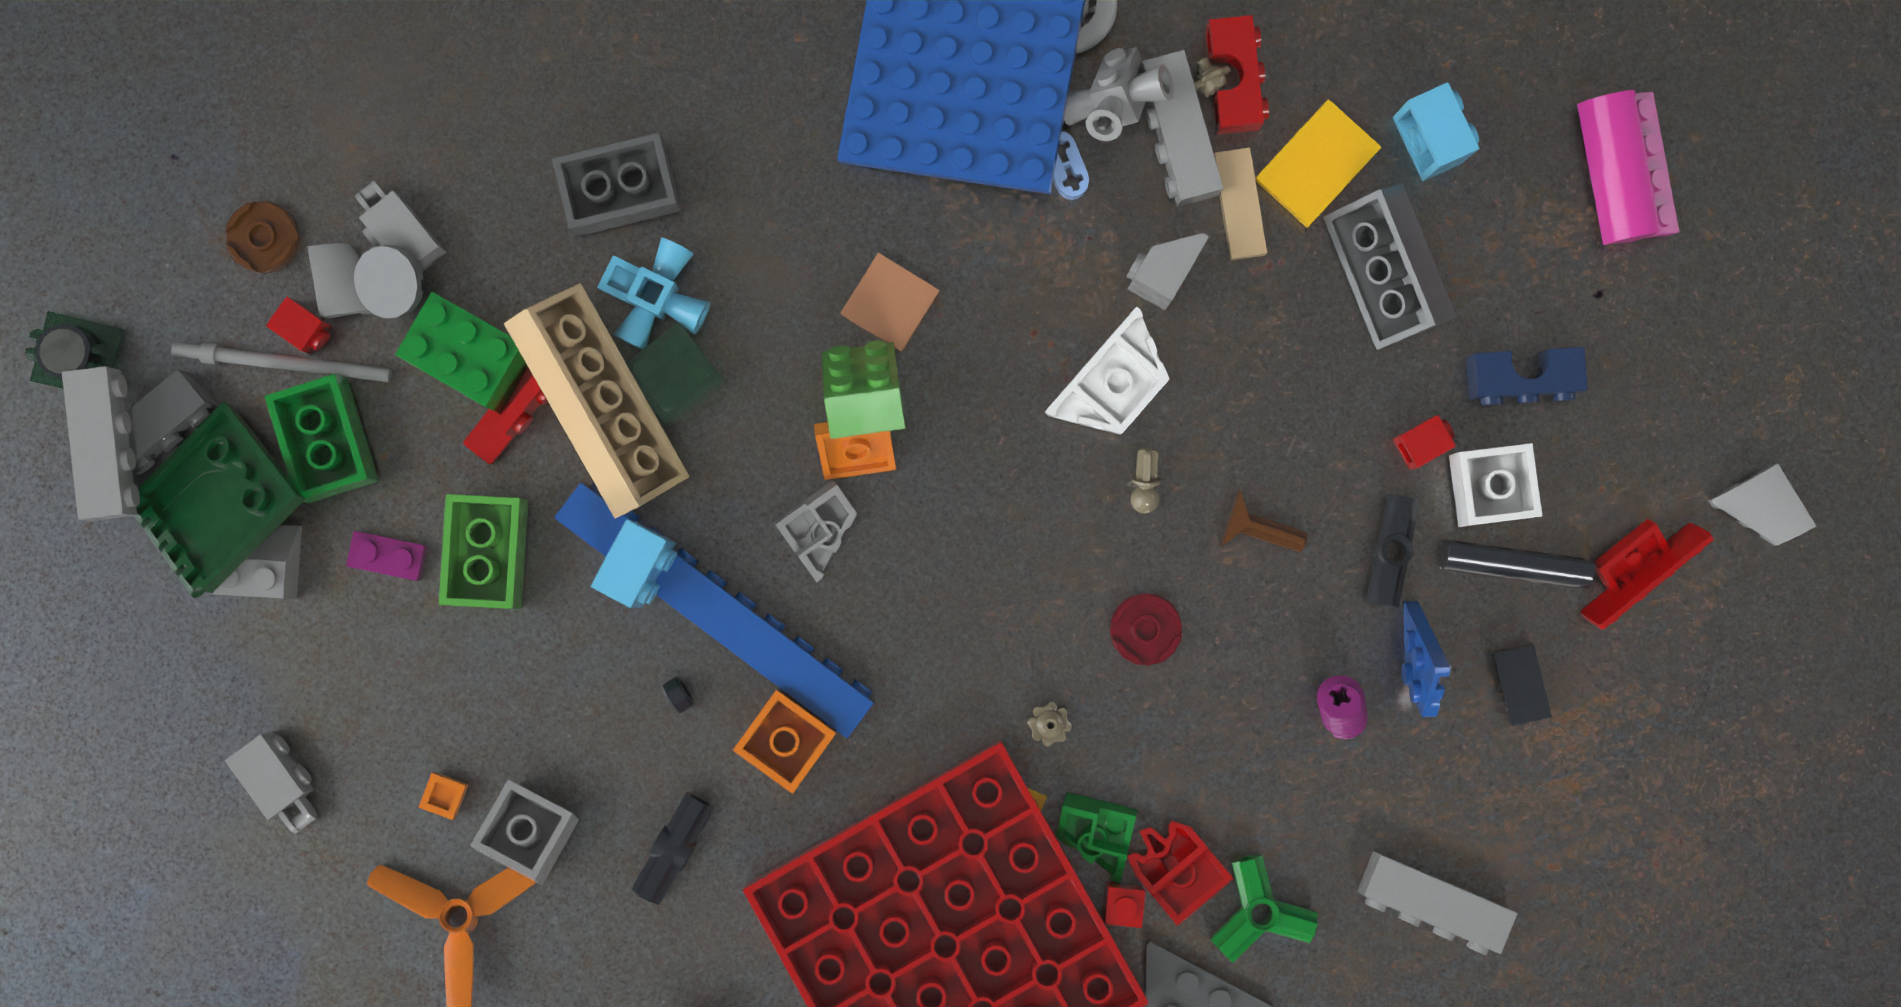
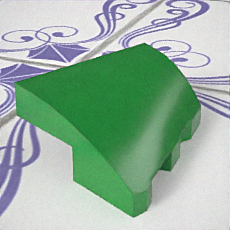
(1097, 831)

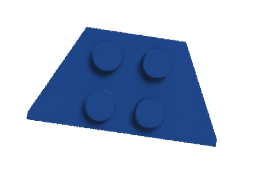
(1423, 661)

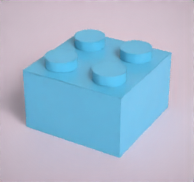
(1436, 131)
(635, 565)

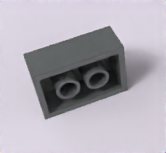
(616, 184)

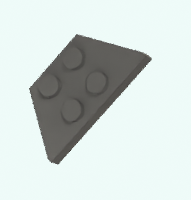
(1180, 983)

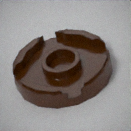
(262, 237)

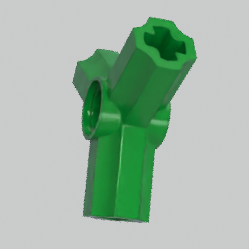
(1283, 918)

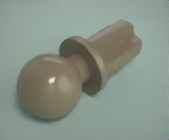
(1145, 497)

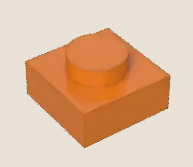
(443, 795)

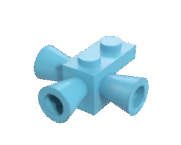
(653, 294)

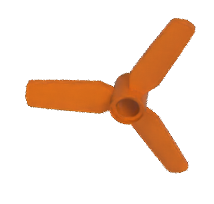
(434, 905)

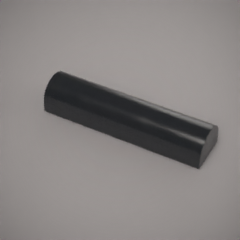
(1516, 564)

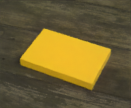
(1317, 163)

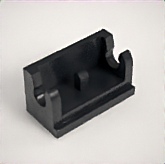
(1522, 684)

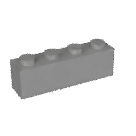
(1182, 135)
(100, 443)
(1437, 903)

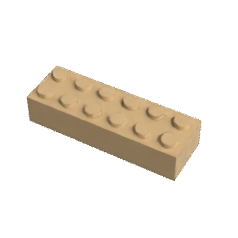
(596, 400)

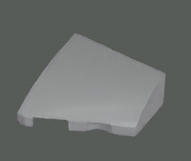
(333, 279)
(1767, 506)

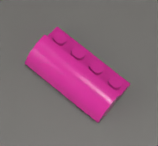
(1628, 167)

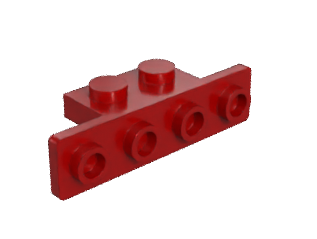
(497, 430)
(1640, 565)

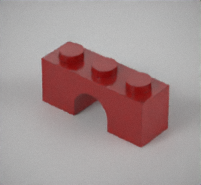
(1236, 44)

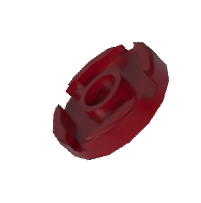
(1145, 629)

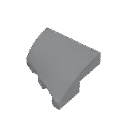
(817, 527)

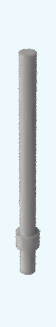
(213, 354)

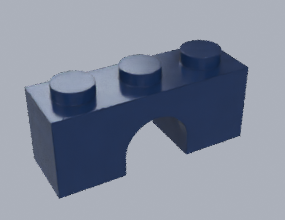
(1559, 375)

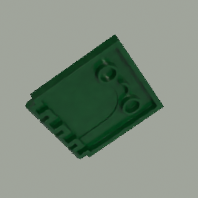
(215, 501)

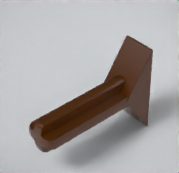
(1251, 525)

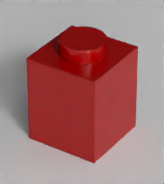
(300, 326)
(1425, 441)
(1123, 904)

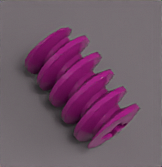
(1342, 707)

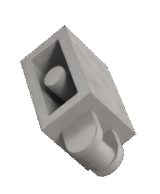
(396, 224)
(274, 780)

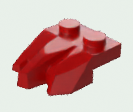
(1179, 871)

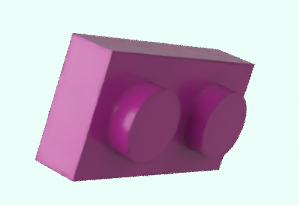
(386, 556)

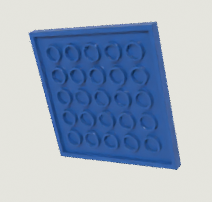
(963, 89)

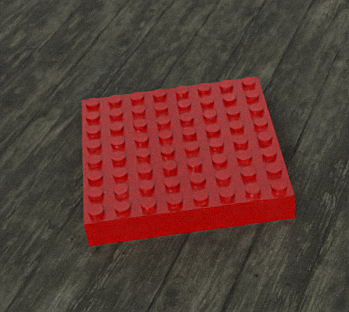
(944, 905)

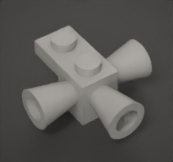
(1117, 94)

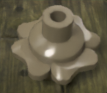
(1210, 77)
(1049, 724)

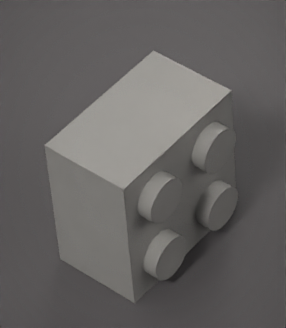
(525, 832)

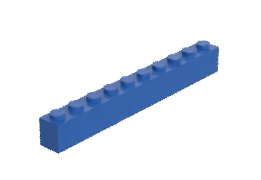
(732, 620)

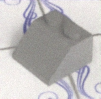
(1164, 268)
(270, 569)

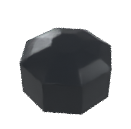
(677, 695)

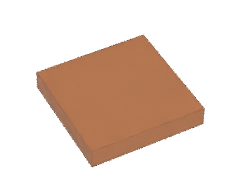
(890, 302)

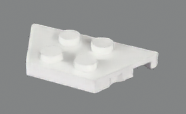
(1114, 381)

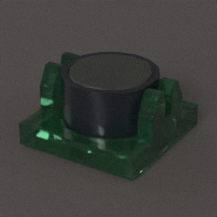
(70, 346)

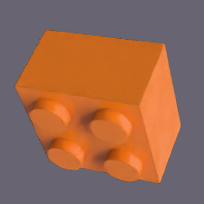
(785, 740)

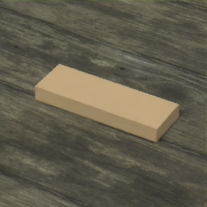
(1240, 204)

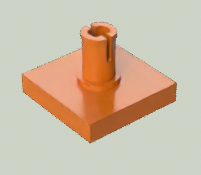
(854, 454)

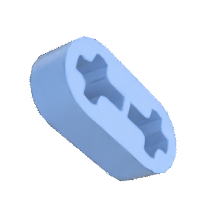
(1076, 166)

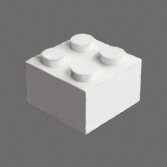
(1495, 485)

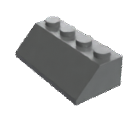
(1389, 266)

